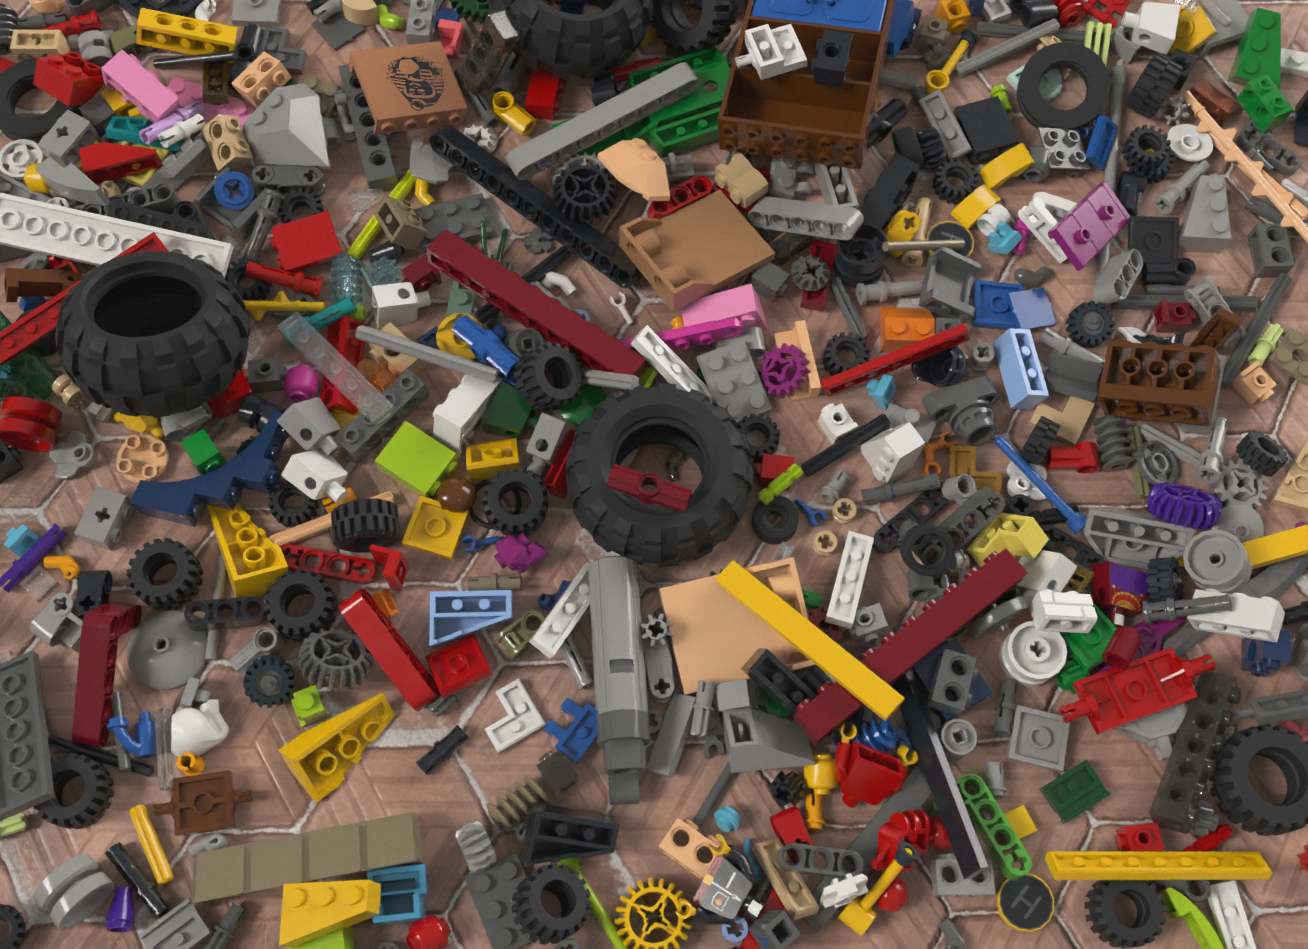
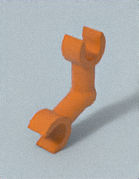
(929, 450)

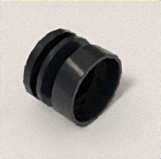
(861, 257)

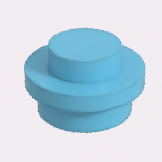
(727, 819)

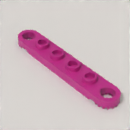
(697, 334)

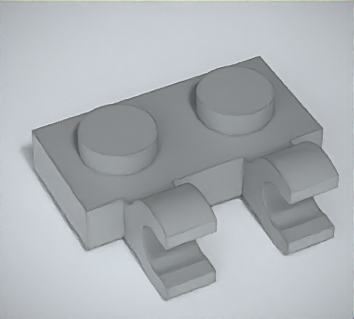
(783, 178)

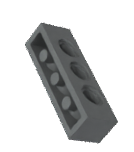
(362, 436)

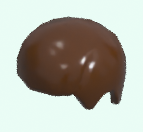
(456, 494)

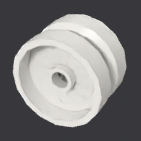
(1032, 655)

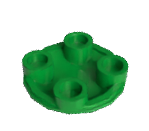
(584, 404)

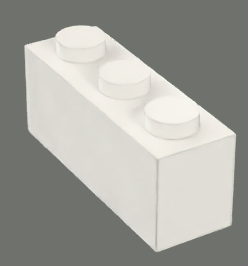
(1249, 616)

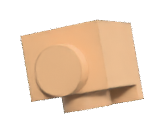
(1254, 384)

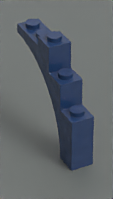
(222, 487)

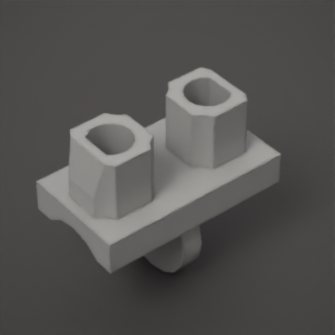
(679, 167)

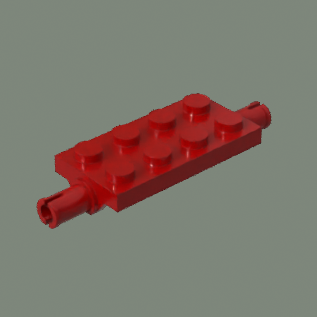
(1137, 692)

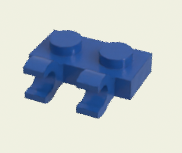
(579, 735)

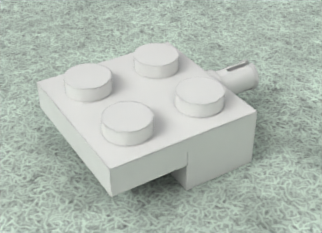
(772, 51)

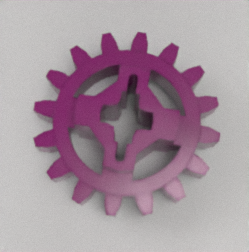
(783, 370)

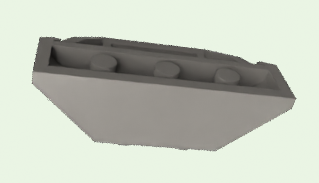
(1134, 536)

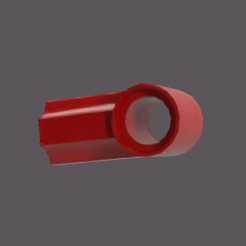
(1080, 457)

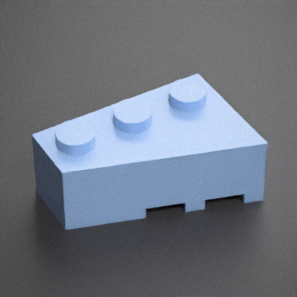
(467, 613)

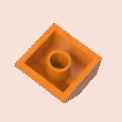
(904, 327)

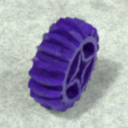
(1184, 505)

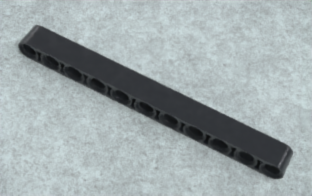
(535, 206)

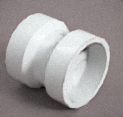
(988, 222)

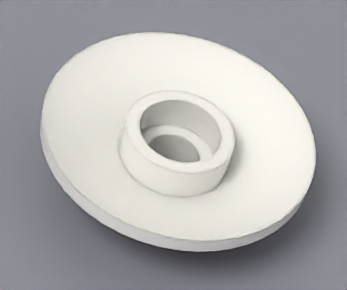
(1190, 144)

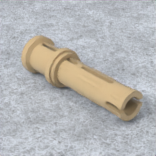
(923, 209)

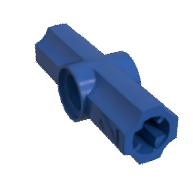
(485, 345)

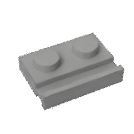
(178, 929)

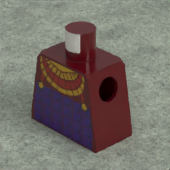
(1119, 590)

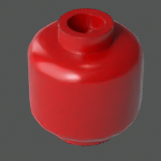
(428, 933)

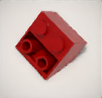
(68, 78)

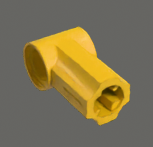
(513, 113)

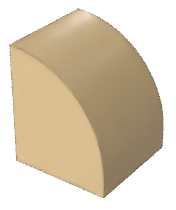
(360, 11)

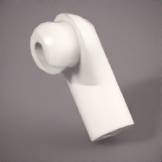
(205, 10)
(560, 280)

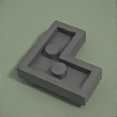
(275, 44)

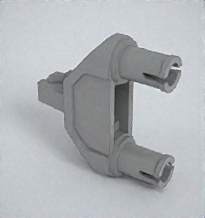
(1156, 729)

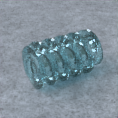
(346, 278)

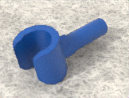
(811, 513)
(478, 543)

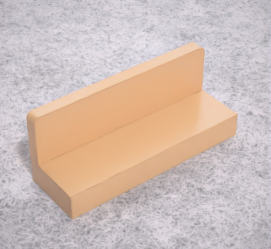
(800, 338)

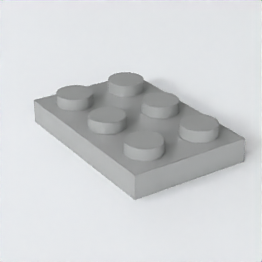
(734, 380)

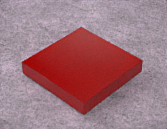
(458, 665)

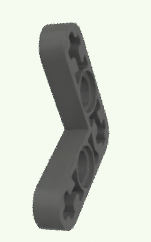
(1260, 141)

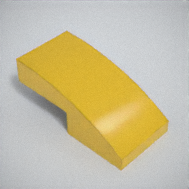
(1006, 165)
(975, 206)

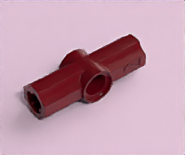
(632, 482)

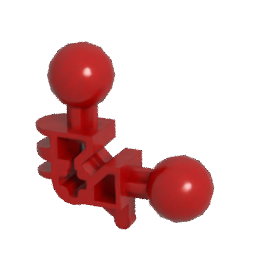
(919, 832)

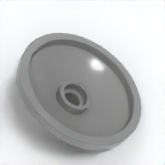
(175, 663)

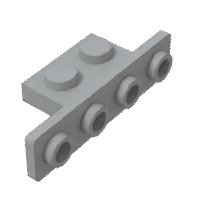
(181, 165)

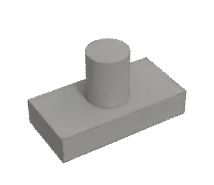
(899, 416)

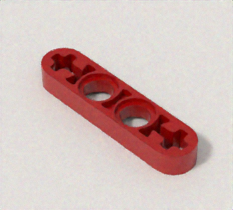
(326, 562)

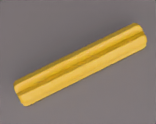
(151, 844)

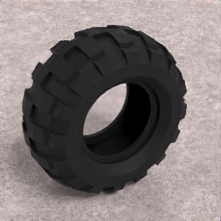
(670, 418)

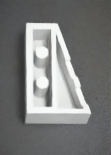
(462, 411)
(893, 452)

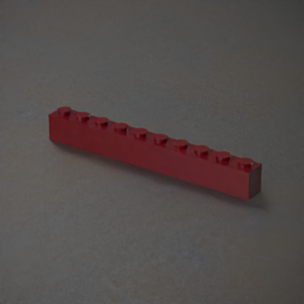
(531, 306)
(915, 641)

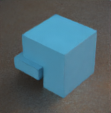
(400, 894)

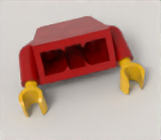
(867, 772)

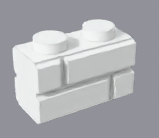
(1063, 612)

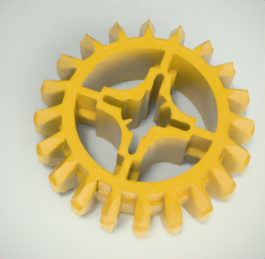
(631, 904)

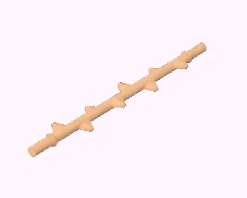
(1253, 169)

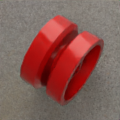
(29, 424)

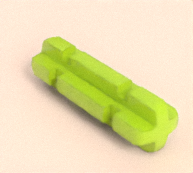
(780, 484)

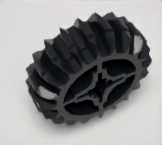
(584, 183)

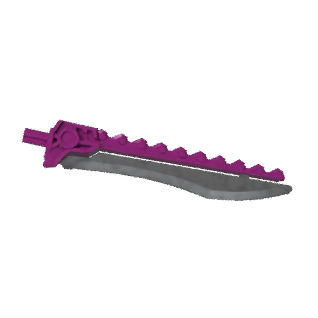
(1268, 583)

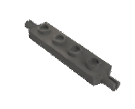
(1276, 708)

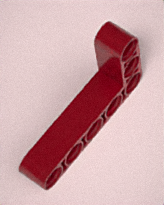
(97, 669)

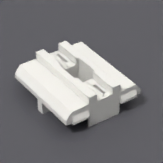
(844, 891)

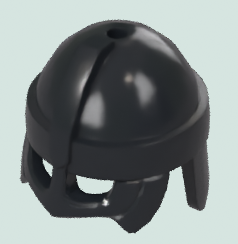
(942, 368)

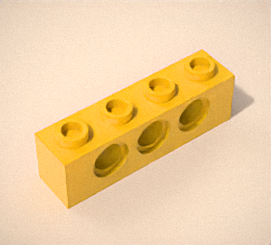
(184, 33)

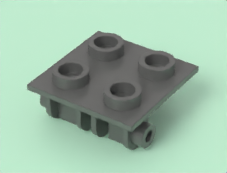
(1065, 150)

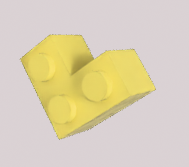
(1015, 532)

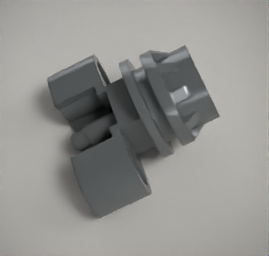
(967, 408)
(925, 589)

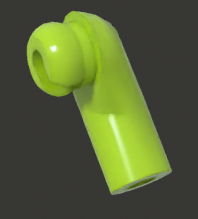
(387, 20)

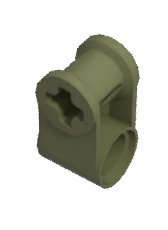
(126, 41)
(519, 634)

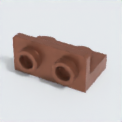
(1216, 103)

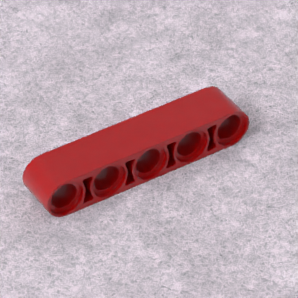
(389, 649)

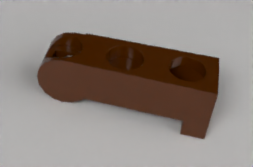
(37, 282)

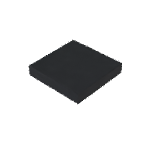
(1154, 237)

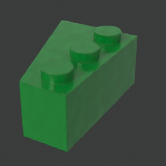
(1259, 49)

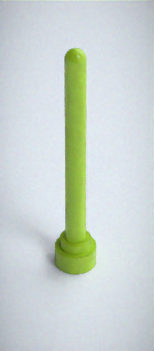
(596, 906)

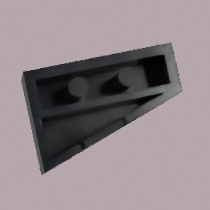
(890, 191)
(566, 833)

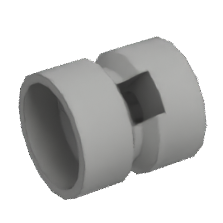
(95, 47)
(957, 739)

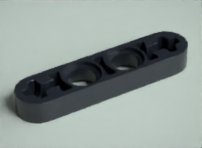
(908, 514)

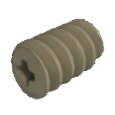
(515, 803)

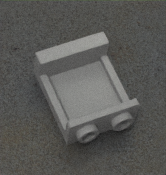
(1235, 31)

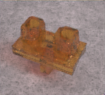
(376, 373)

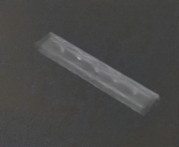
(336, 368)

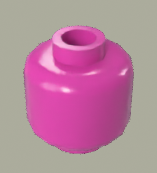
(301, 383)

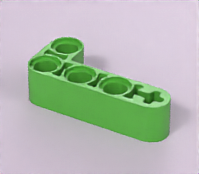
(988, 828)

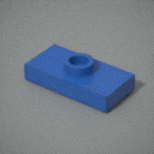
(1101, 142)

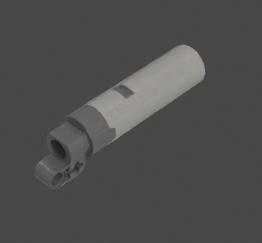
(619, 674)

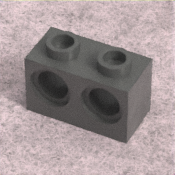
(1270, 250)
(945, 679)

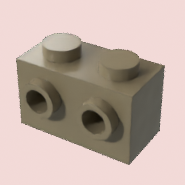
(400, 222)

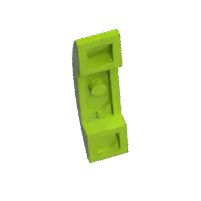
(1178, 906)

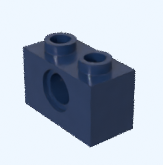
(1265, 656)

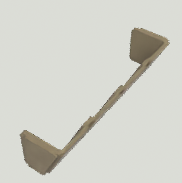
(306, 857)

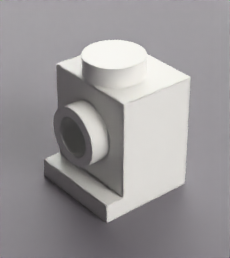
(833, 429)

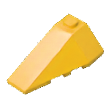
(247, 552)
(329, 749)

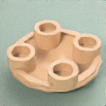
(142, 458)

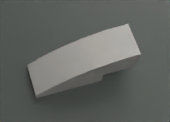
(71, 182)

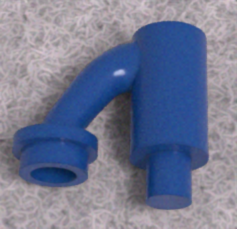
(145, 741)

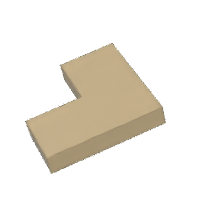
(1071, 418)

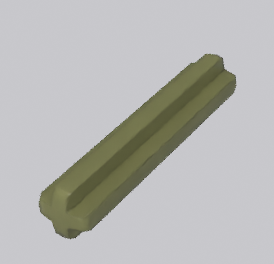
(1141, 485)

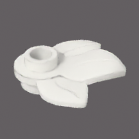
(1021, 484)

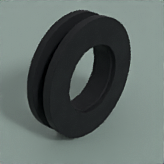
(1068, 56)
(14, 83)

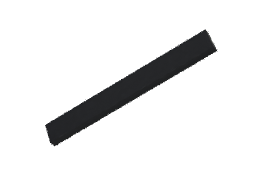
(940, 778)

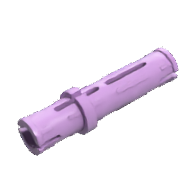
(180, 114)

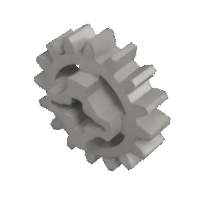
(1239, 485)

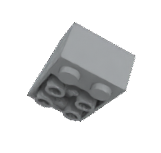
(763, 741)

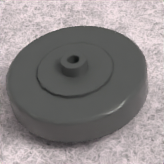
(998, 617)

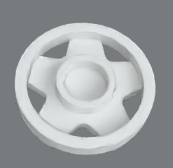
(20, 158)

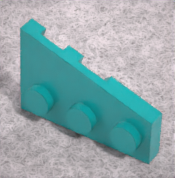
(128, 130)

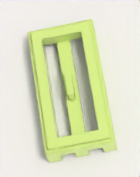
(1106, 38)

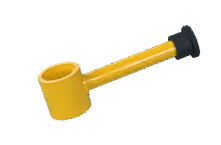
(940, 78)
(859, 913)

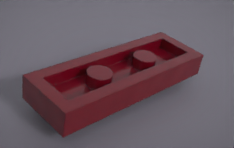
(817, 299)

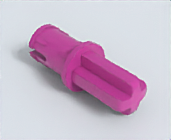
(1025, 232)

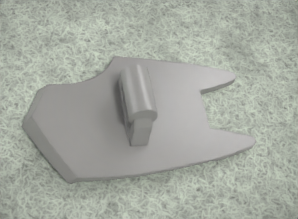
(427, 164)

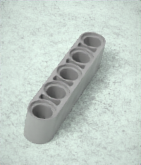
(806, 218)

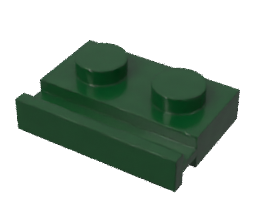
(1074, 791)

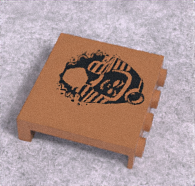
(409, 87)

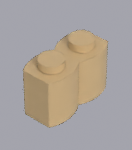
(741, 180)

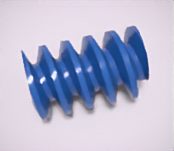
(877, 737)

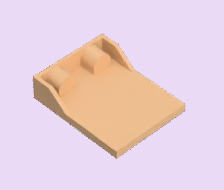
(720, 634)

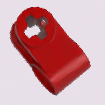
(790, 829)

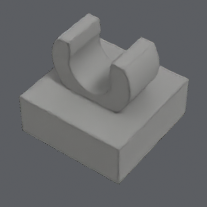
(193, 694)

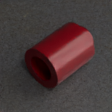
(1122, 647)

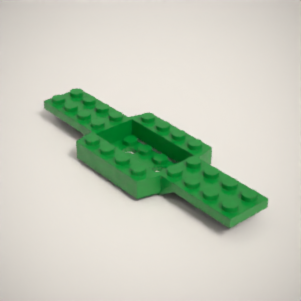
(684, 134)

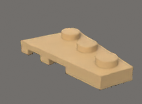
(1294, 486)

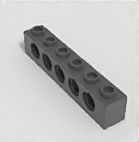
(372, 156)

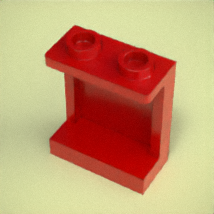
(305, 242)

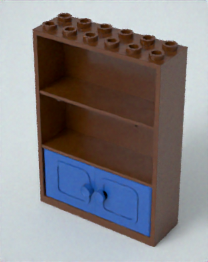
(790, 113)

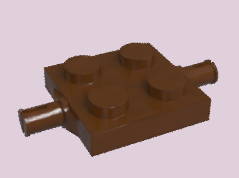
(203, 803)

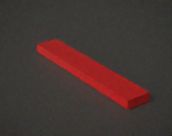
(895, 360)

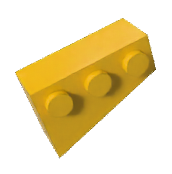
(324, 907)

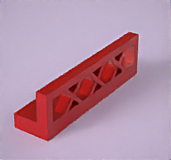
(353, 351)

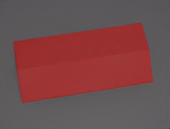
(556, 476)

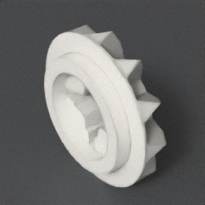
(489, 138)

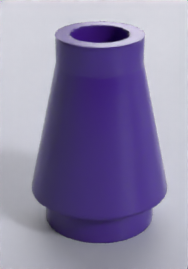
(121, 911)

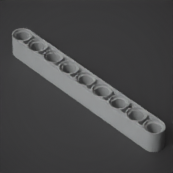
(602, 121)

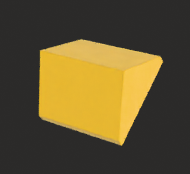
(488, 458)

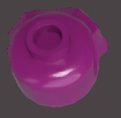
(519, 553)

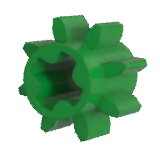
(1069, 674)

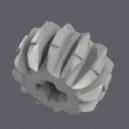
(475, 846)

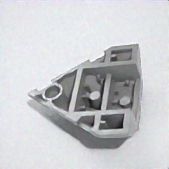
(288, 129)

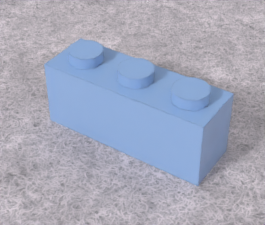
(1020, 369)

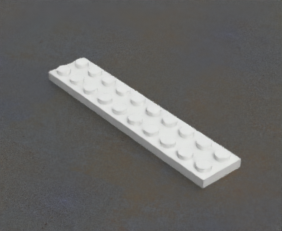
(92, 236)

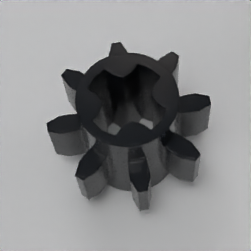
(788, 788)

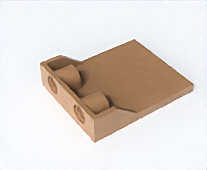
(694, 249)

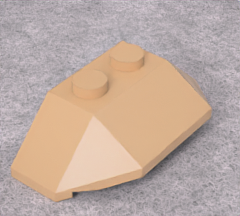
(637, 168)

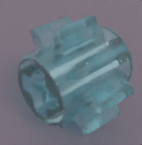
(385, 271)

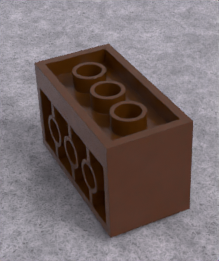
(1159, 382)

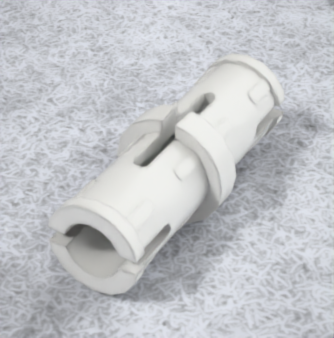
(181, 130)

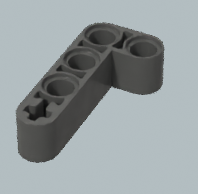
(956, 523)

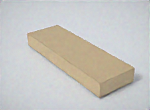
(788, 885)

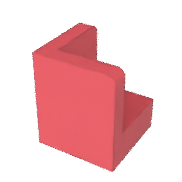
(451, 37)

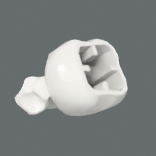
(197, 730)

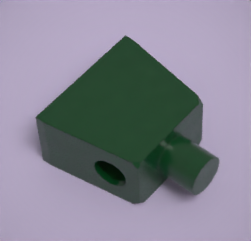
(509, 414)

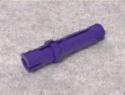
(31, 558)

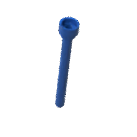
(1075, 519)

